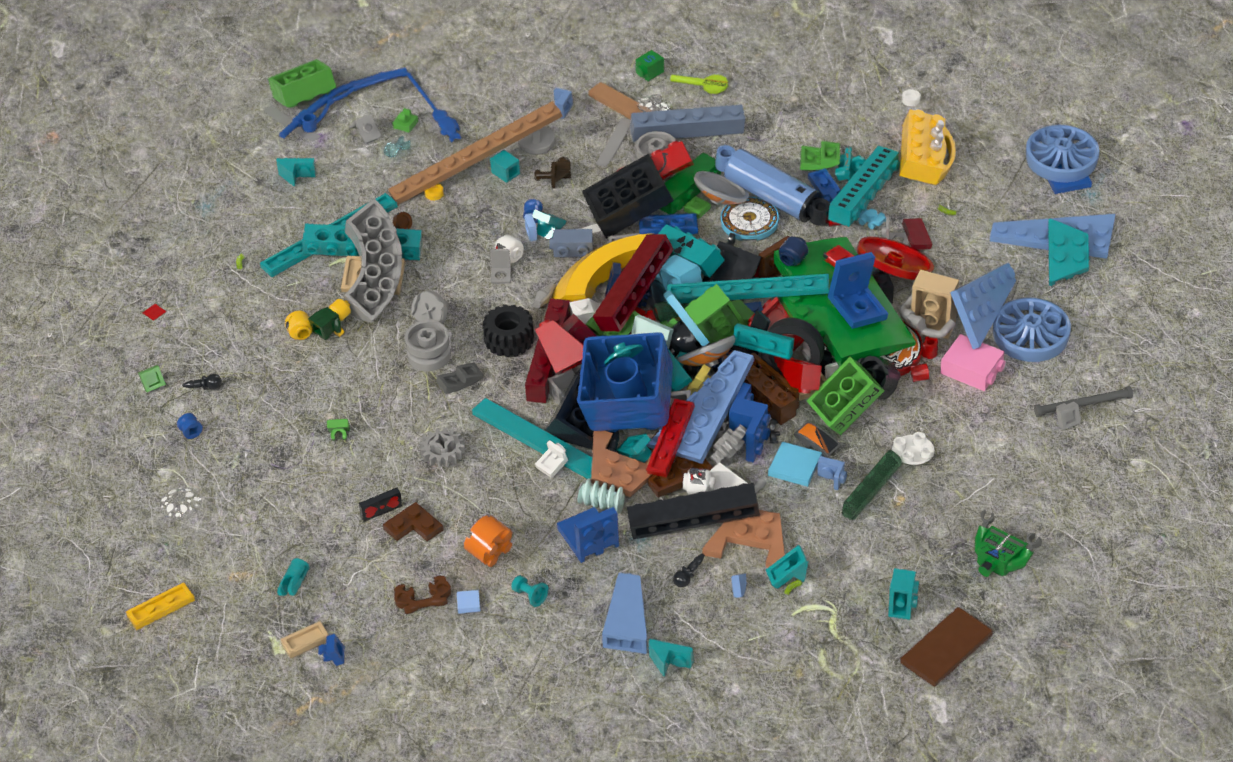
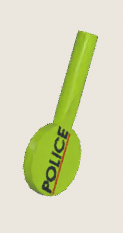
(712, 84)

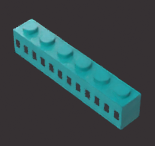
(863, 186)

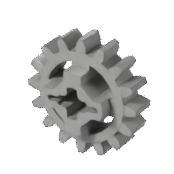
(728, 444)
(442, 447)

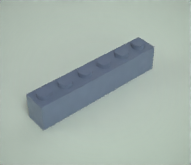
(690, 122)

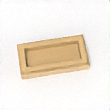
(304, 639)

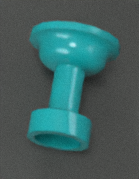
(536, 593)

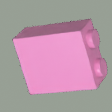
(972, 366)

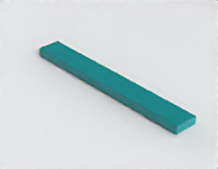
(294, 254)
(755, 287)
(531, 435)

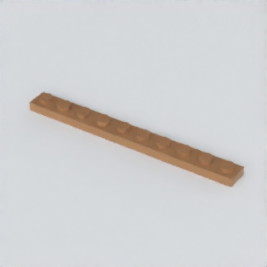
(475, 152)

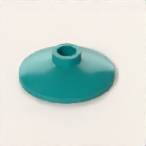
(622, 350)

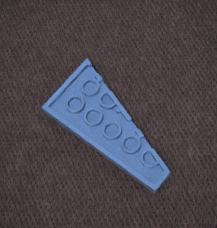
(1035, 232)
(981, 301)
(711, 407)

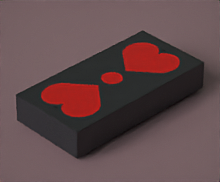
(380, 504)

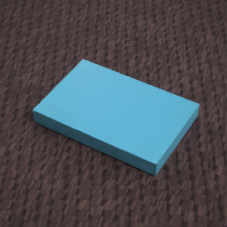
(686, 318)

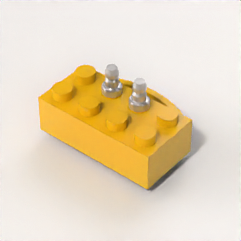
(925, 147)

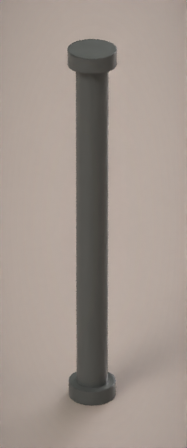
(1127, 392)

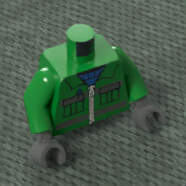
(1001, 551)

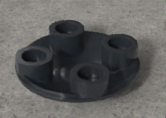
(657, 293)

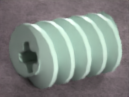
(601, 496)

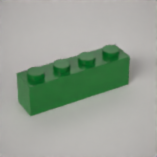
(682, 185)

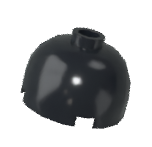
(682, 339)

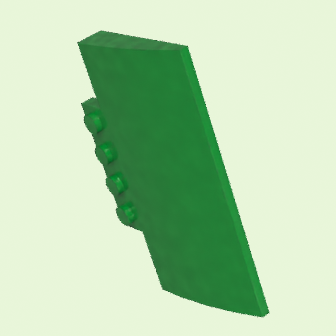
(817, 309)

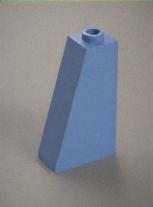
(625, 618)

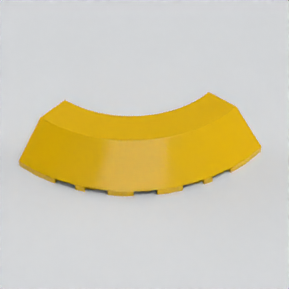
(595, 268)

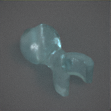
(392, 149)

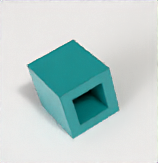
(505, 166)

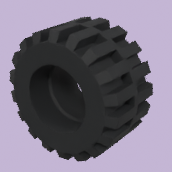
(508, 330)

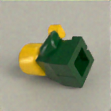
(329, 319)

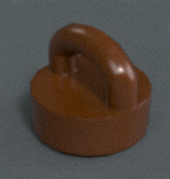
(402, 220)

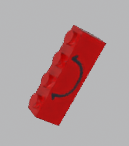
(671, 159)

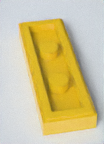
(160, 606)

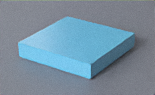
(794, 464)

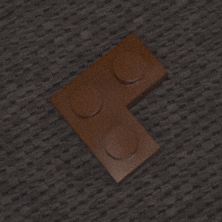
(411, 519)

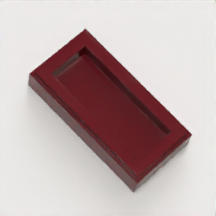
(917, 233)

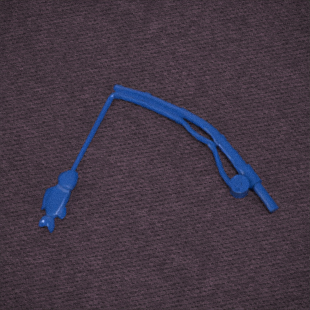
(309, 121)

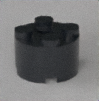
(883, 372)

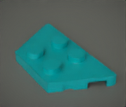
(1066, 251)

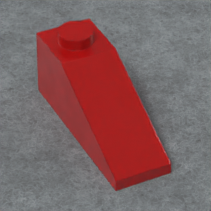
(800, 373)

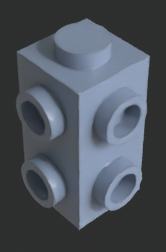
(571, 242)

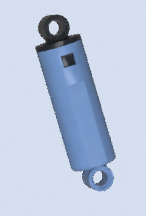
(772, 185)

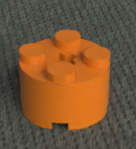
(488, 540)

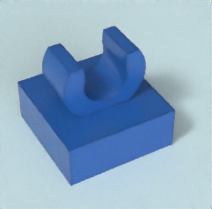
(332, 650)

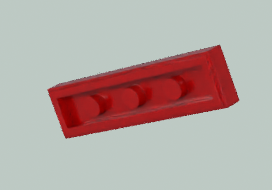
(670, 438)

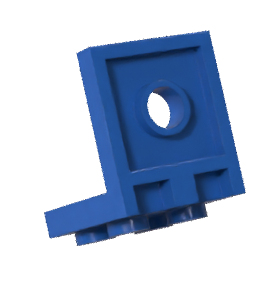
(852, 291)
(590, 532)

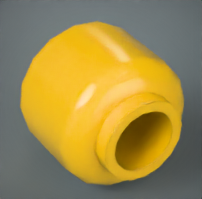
(298, 325)

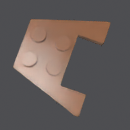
(616, 468)
(755, 531)

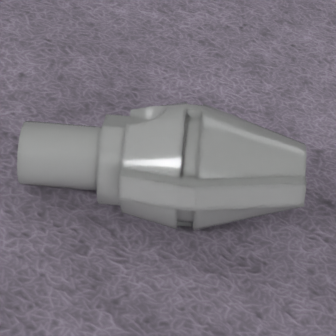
(543, 295)

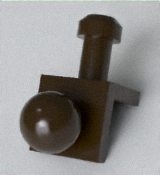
(559, 170)

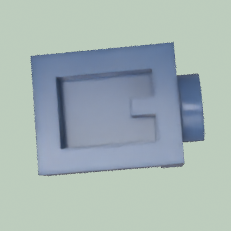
(563, 100)
(833, 470)

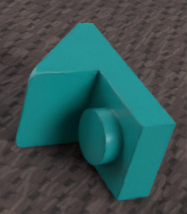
(295, 167)
(547, 223)
(636, 447)
(789, 566)
(667, 653)

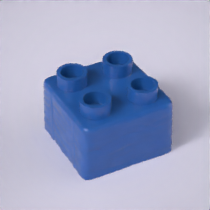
(627, 390)

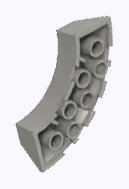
(380, 261)

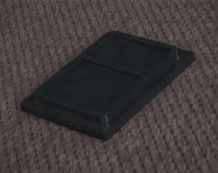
(736, 266)

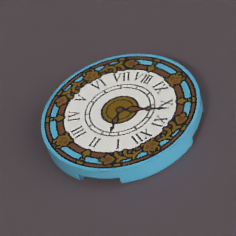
(750, 219)

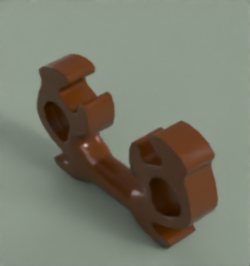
(405, 599)

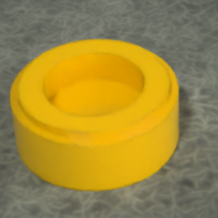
(435, 192)

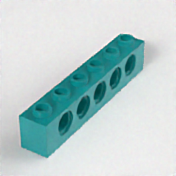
(333, 241)

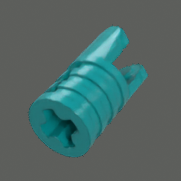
(293, 577)

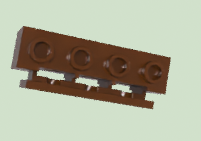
(781, 403)

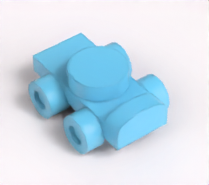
(872, 217)

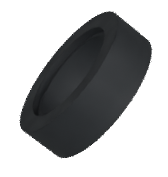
(802, 329)

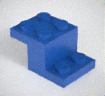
(752, 417)

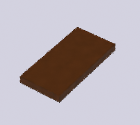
(946, 646)

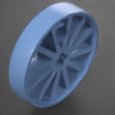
(1061, 150)
(1031, 327)

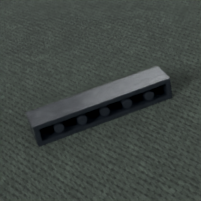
(693, 511)

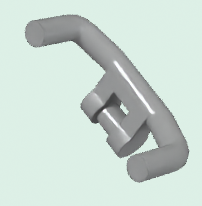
(918, 322)

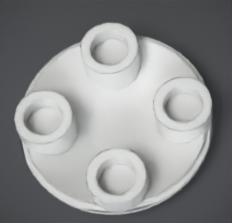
(913, 448)

